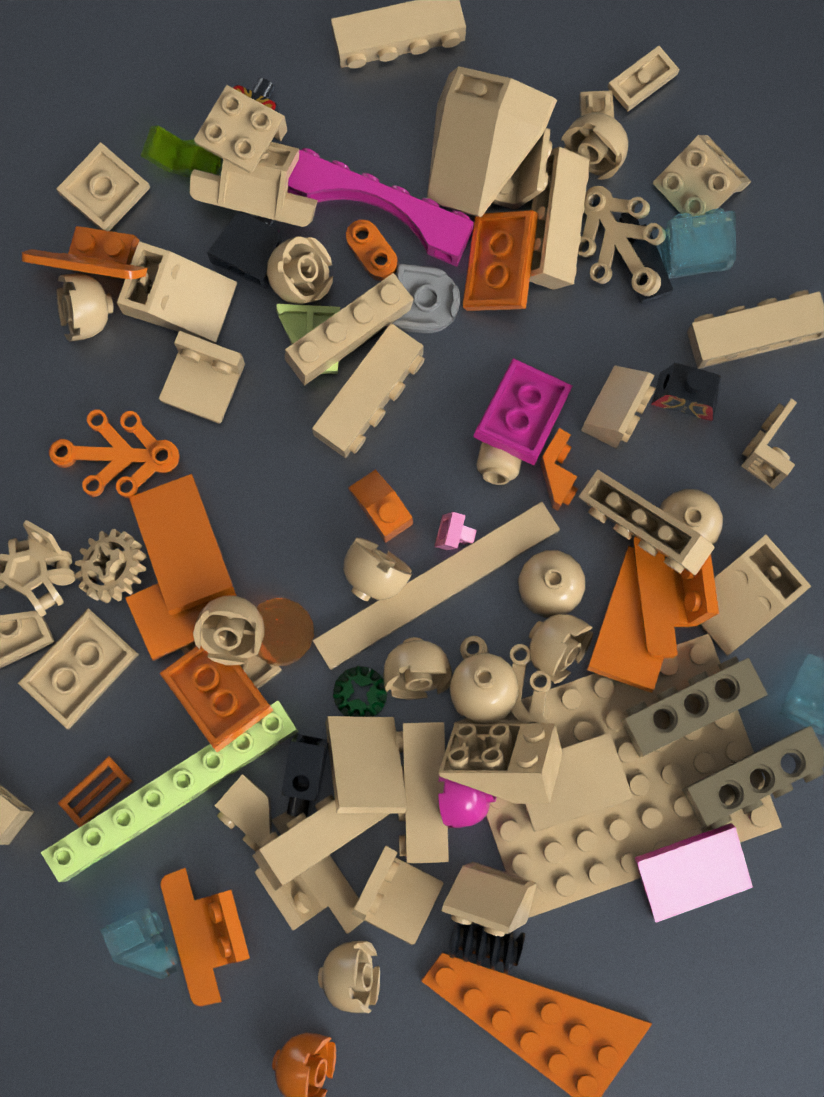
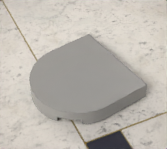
(434, 298)

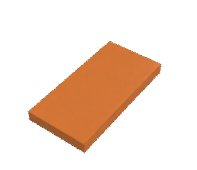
(181, 544)
(621, 642)

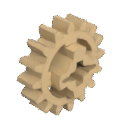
(110, 566)

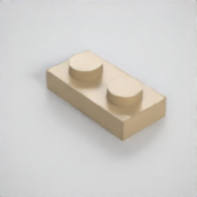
(643, 78)

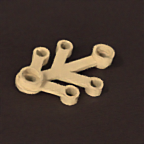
(616, 237)
(536, 711)

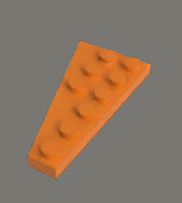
(554, 1032)

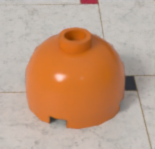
(304, 1065)

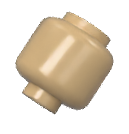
(497, 465)

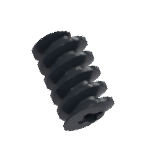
(486, 945)

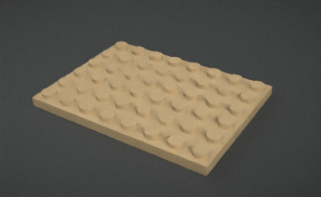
(600, 847)

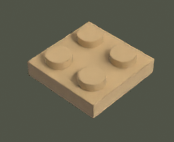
(103, 188)

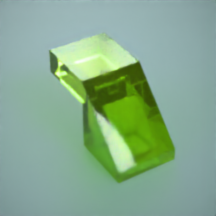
(177, 154)

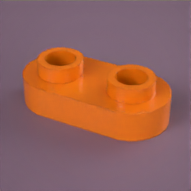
(371, 248)

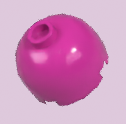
(462, 805)

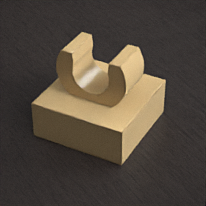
(596, 102)

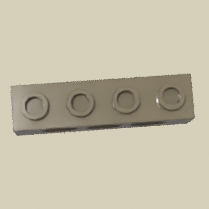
(744, 687)
(704, 794)

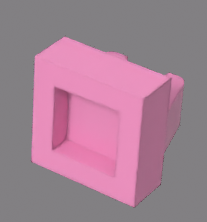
(453, 532)

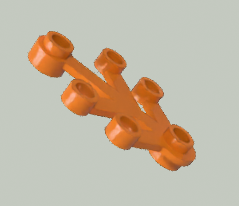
(119, 454)

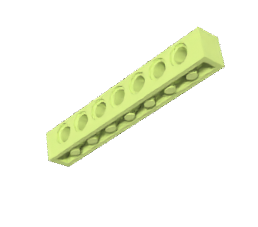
(165, 796)

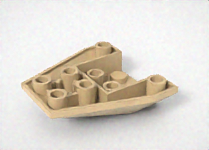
(482, 137)

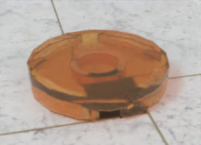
(286, 633)

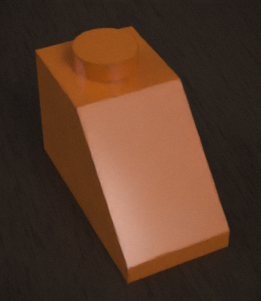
(381, 505)

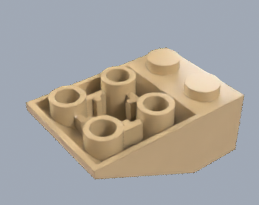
(177, 294)
(753, 594)
(505, 760)

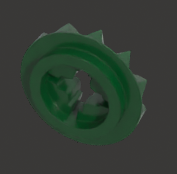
(344, 689)

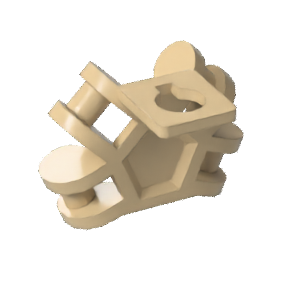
(27, 567)

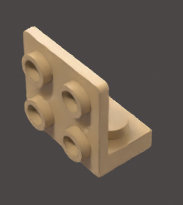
(240, 129)
(529, 178)
(700, 178)
(202, 377)
(769, 463)
(398, 897)

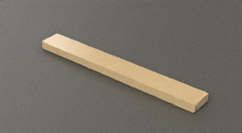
(436, 585)

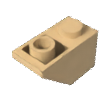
(247, 809)

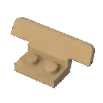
(258, 192)
(313, 891)

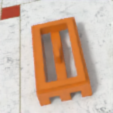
(117, 772)

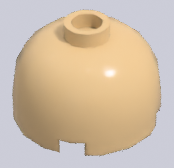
(600, 140)
(300, 270)
(82, 306)
(696, 511)
(374, 572)
(551, 583)
(229, 630)
(558, 644)
(416, 668)
(484, 688)
(350, 977)

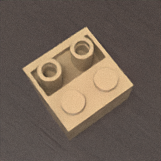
(615, 408)
(490, 899)

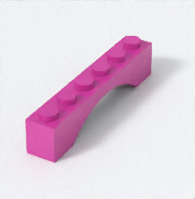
(439, 231)

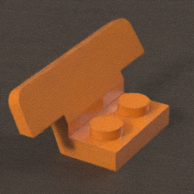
(95, 253)
(672, 600)
(204, 933)

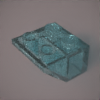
(699, 243)
(139, 945)

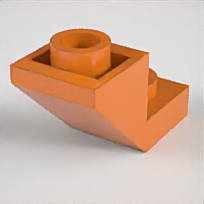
(557, 479)

